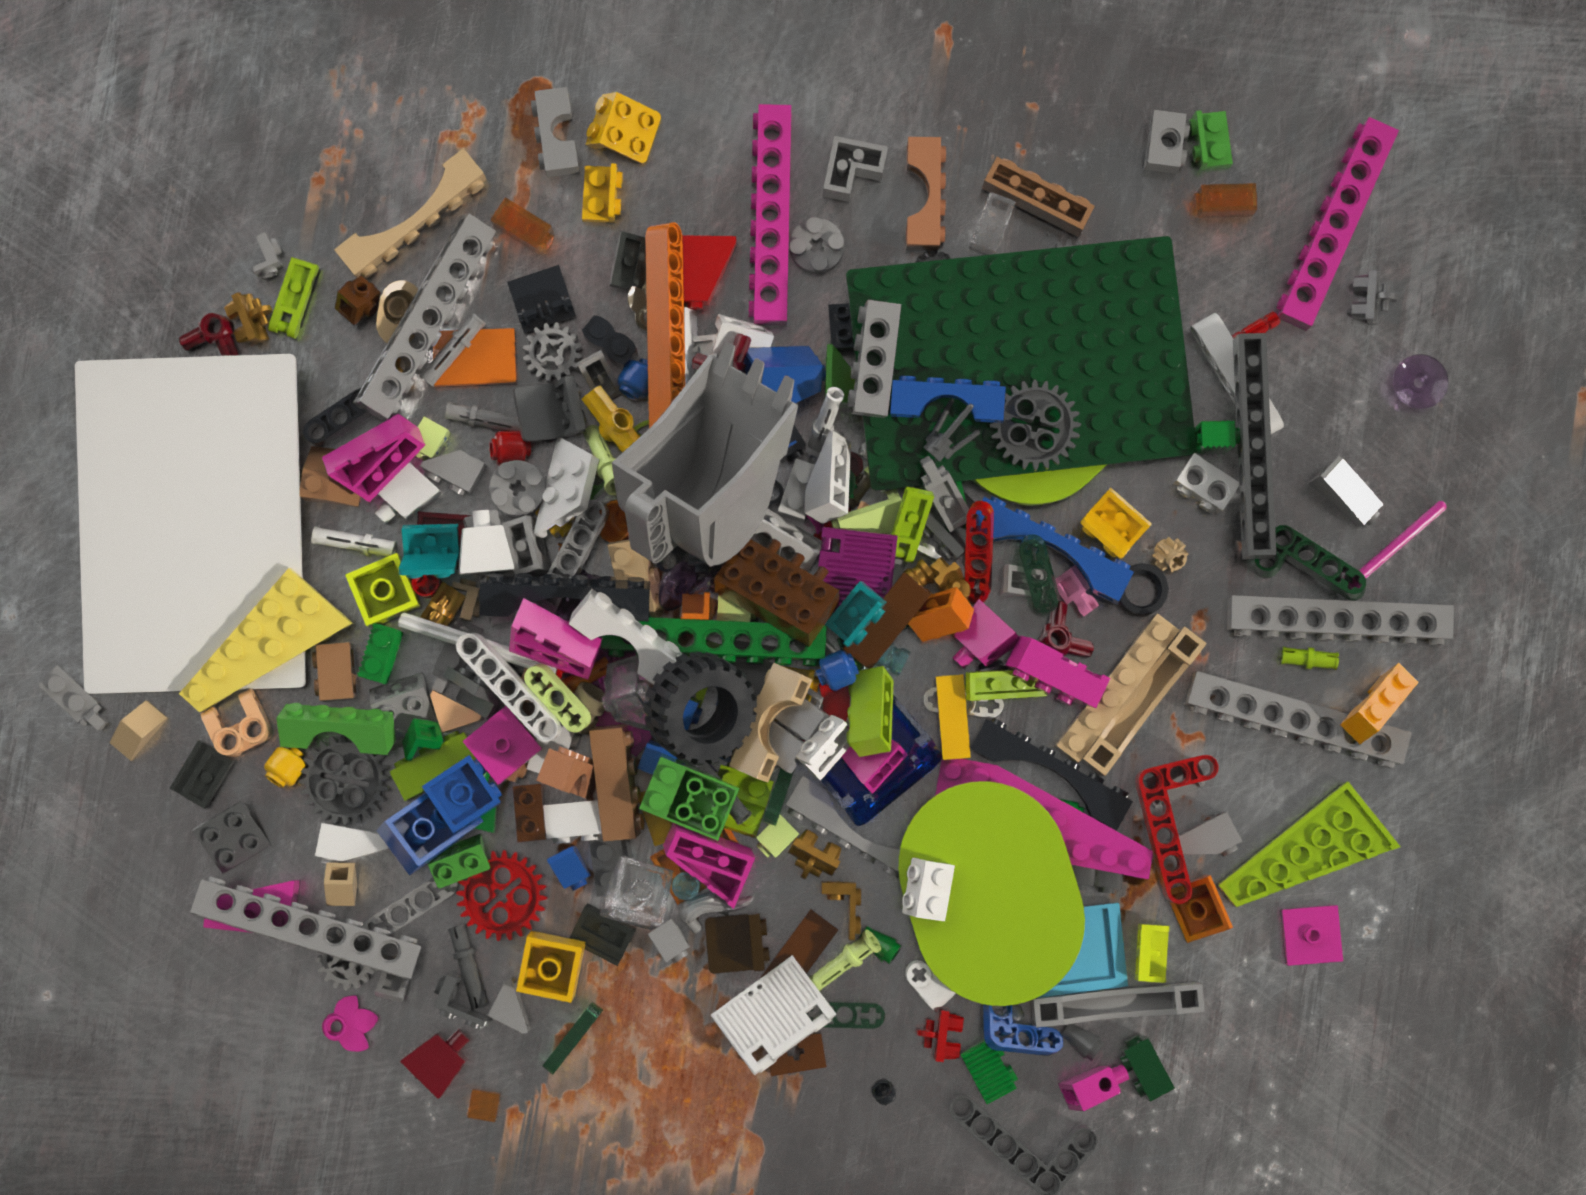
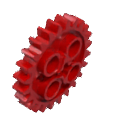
(518, 914)

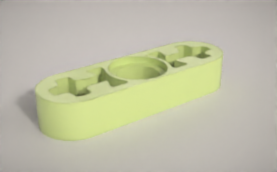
(569, 698)

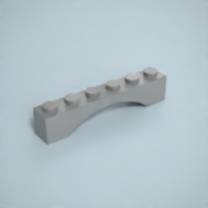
(814, 803)
(1118, 1003)

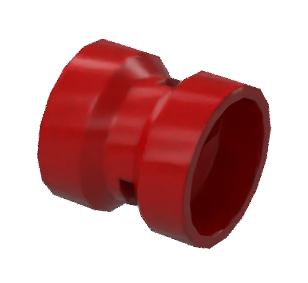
(423, 584)

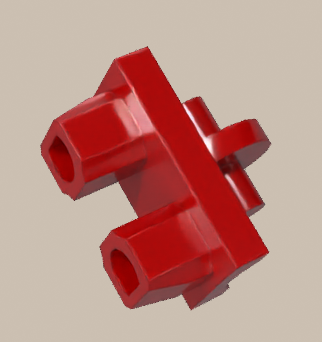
(946, 1022)

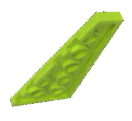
(1320, 842)

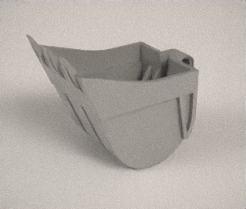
(706, 463)

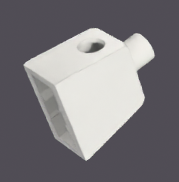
(406, 494)
(484, 547)

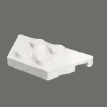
(567, 486)

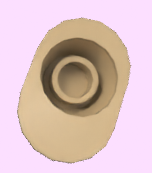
(392, 307)

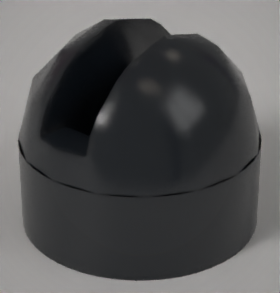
(881, 1086)

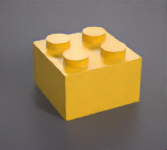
(550, 966)

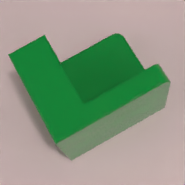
(421, 735)

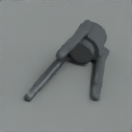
(939, 445)

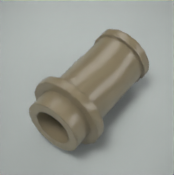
(863, 484)

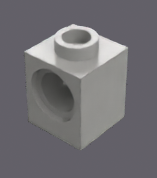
(670, 941)

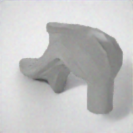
(707, 903)

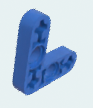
(1005, 1027)

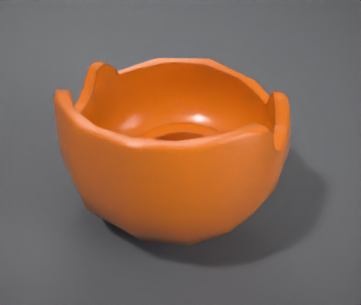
(616, 525)

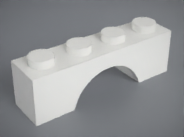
(600, 617)

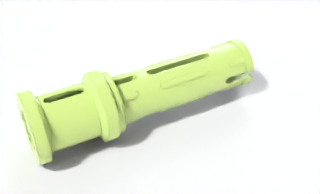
(601, 451)
(852, 955)

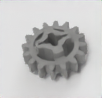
(544, 359)
(350, 970)

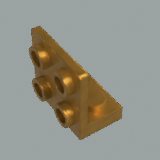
(836, 891)

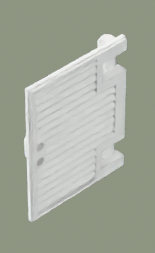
(773, 1014)

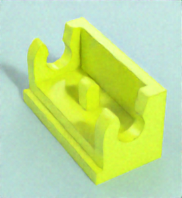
(1151, 953)

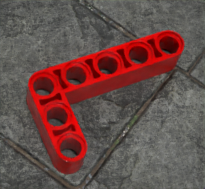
(1167, 821)

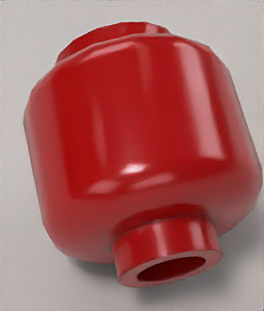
(508, 447)

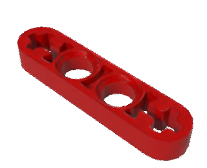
(975, 551)

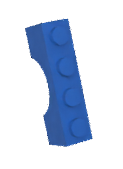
(912, 397)

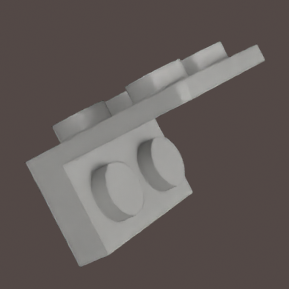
(406, 700)

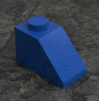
(569, 868)

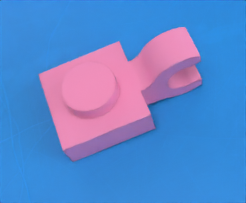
(1073, 587)

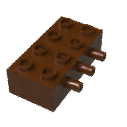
(778, 590)

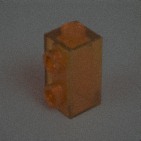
(1226, 200)
(523, 226)

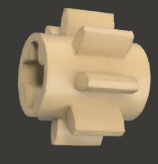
(1170, 554)

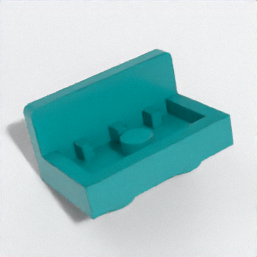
(856, 614)

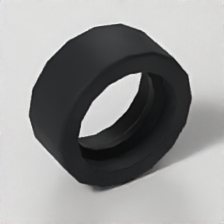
(1162, 593)

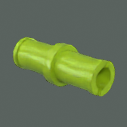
(1309, 658)

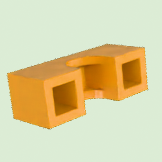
(1381, 703)

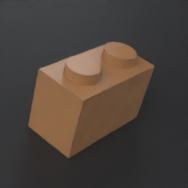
(335, 672)

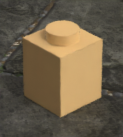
(340, 884)

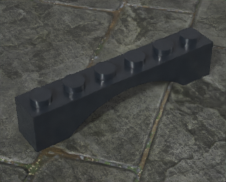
(504, 594)
(1100, 801)

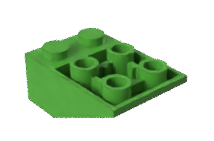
(689, 797)

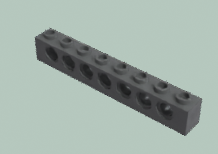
(1254, 446)

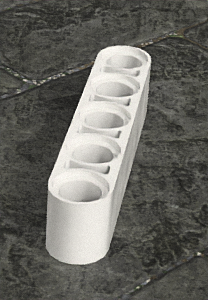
(1218, 349)
(496, 681)

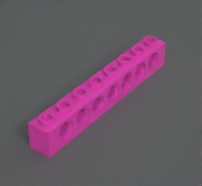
(778, 119)
(1380, 139)

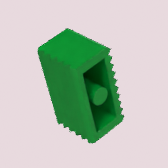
(1216, 437)
(380, 653)
(989, 1071)

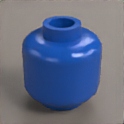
(634, 379)
(837, 670)

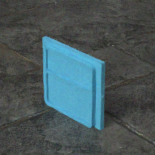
(1101, 955)

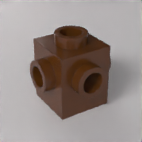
(357, 300)

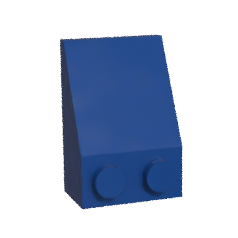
(419, 834)

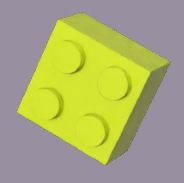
(382, 591)

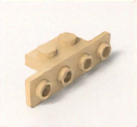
(628, 564)

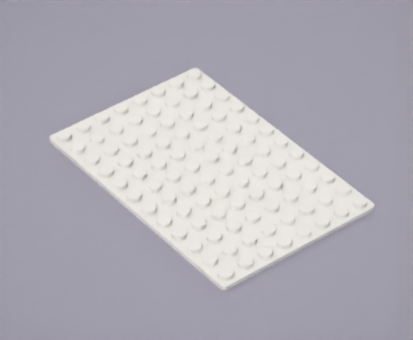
(182, 511)

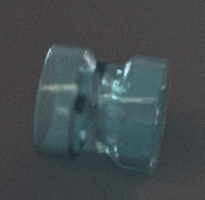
(894, 659)
(685, 886)

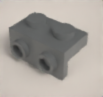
(473, 692)

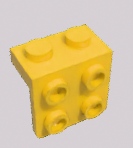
(623, 126)
(1115, 524)

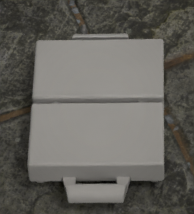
(795, 723)

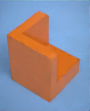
(696, 606)

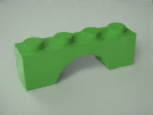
(368, 729)

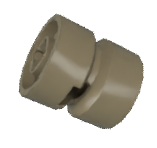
(591, 698)

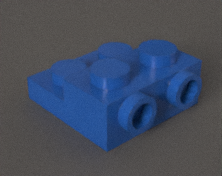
(462, 793)

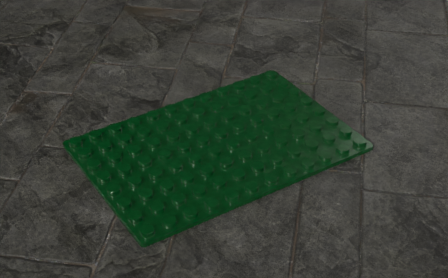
(1077, 316)

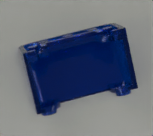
(920, 760)

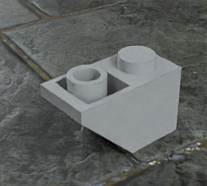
(457, 469)

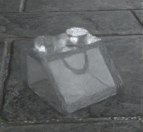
(626, 692)
(637, 893)

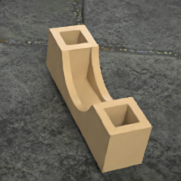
(781, 690)

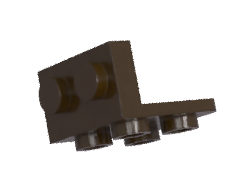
(736, 943)

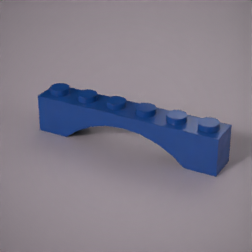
(1103, 576)

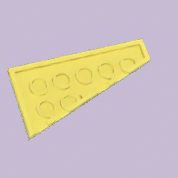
(274, 632)

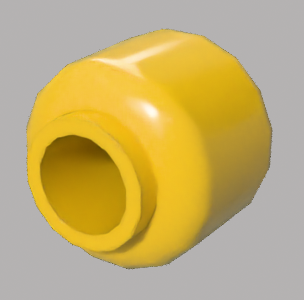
(284, 766)

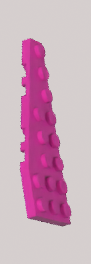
(1085, 838)

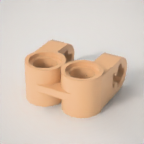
(254, 714)

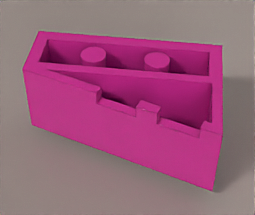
(375, 457)
(552, 641)
(1056, 673)
(717, 864)
(286, 891)

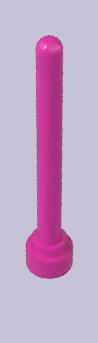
(1400, 541)

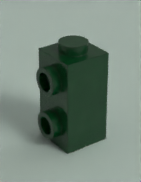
(1146, 1067)

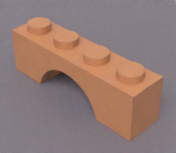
(925, 160)
(568, 772)

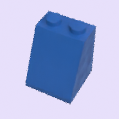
(791, 361)

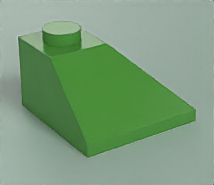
(838, 374)

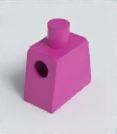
(985, 639)
(875, 768)
(1084, 1091)

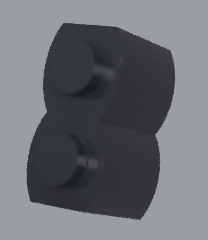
(615, 345)

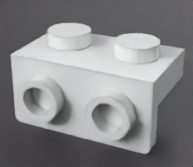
(824, 747)
(928, 889)

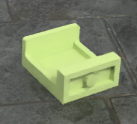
(872, 518)

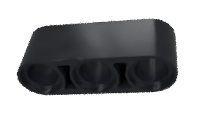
(327, 420)

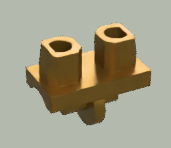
(251, 315)
(949, 577)
(443, 605)
(811, 858)

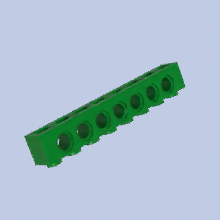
(729, 632)

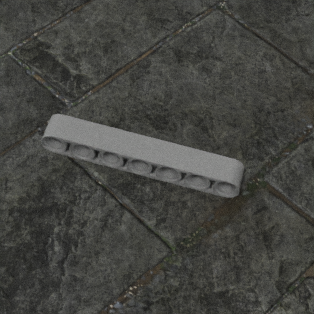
(580, 552)

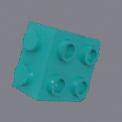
(430, 550)

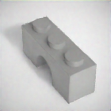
(553, 108)

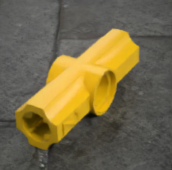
(615, 422)

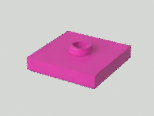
(502, 745)
(1311, 935)

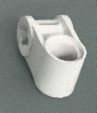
(929, 987)

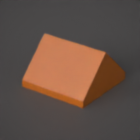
(1203, 912)

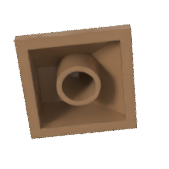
(320, 487)

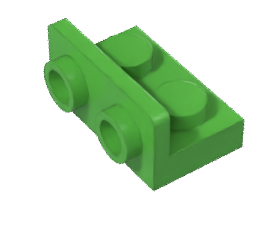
(1211, 140)
(459, 861)

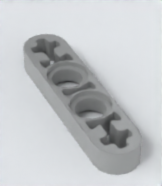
(412, 909)

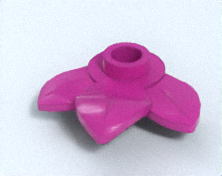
(354, 1024)

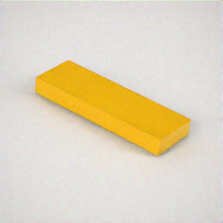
(952, 717)

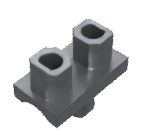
(1371, 285)

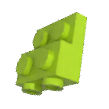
(752, 793)

